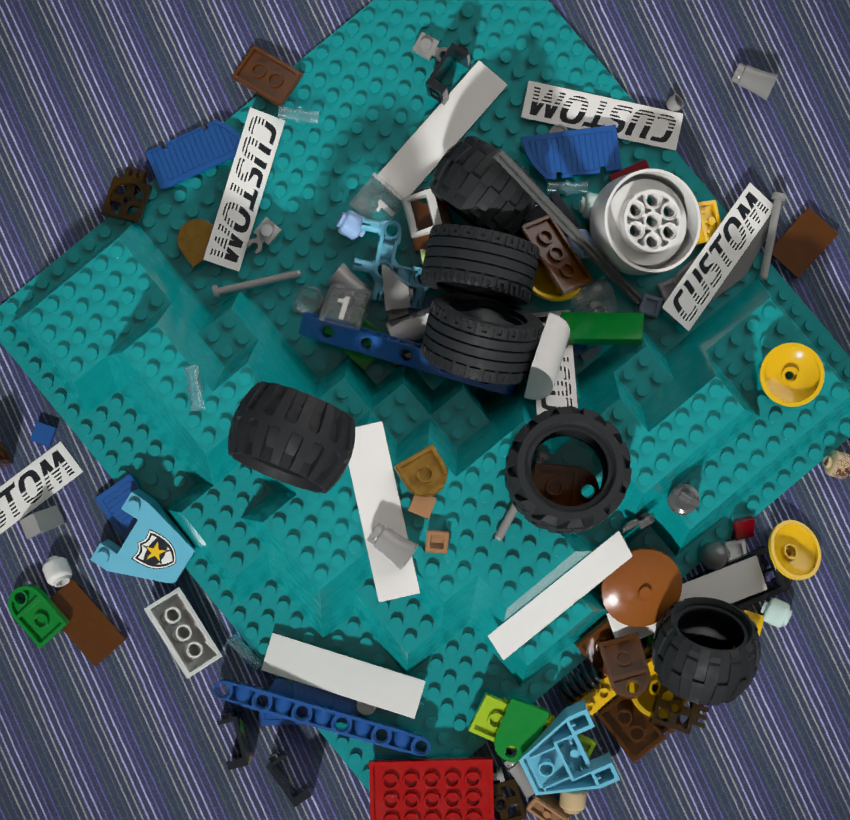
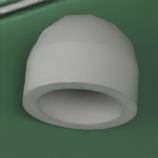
(675, 103)

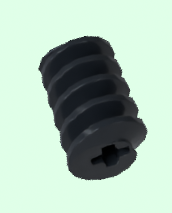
(582, 684)

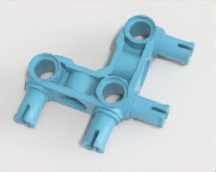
(386, 255)

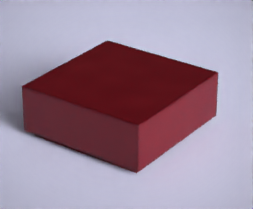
(743, 528)

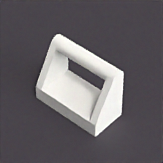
(433, 208)

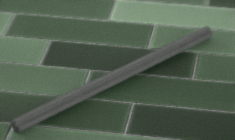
(567, 226)

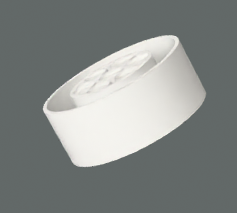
(612, 222)

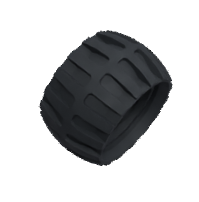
(292, 437)

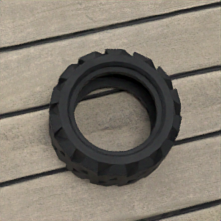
(596, 433)

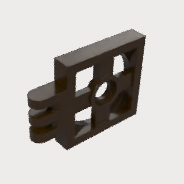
(133, 181)
(692, 713)
(511, 800)

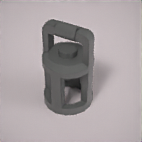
(683, 499)

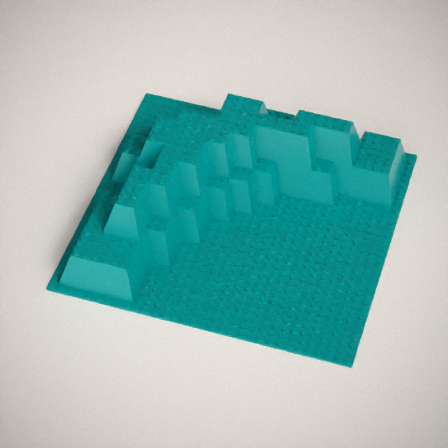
(128, 311)

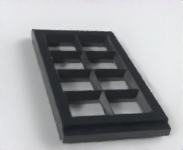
(783, 581)

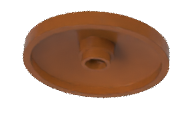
(642, 587)

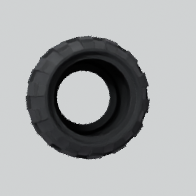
(480, 188)
(697, 653)

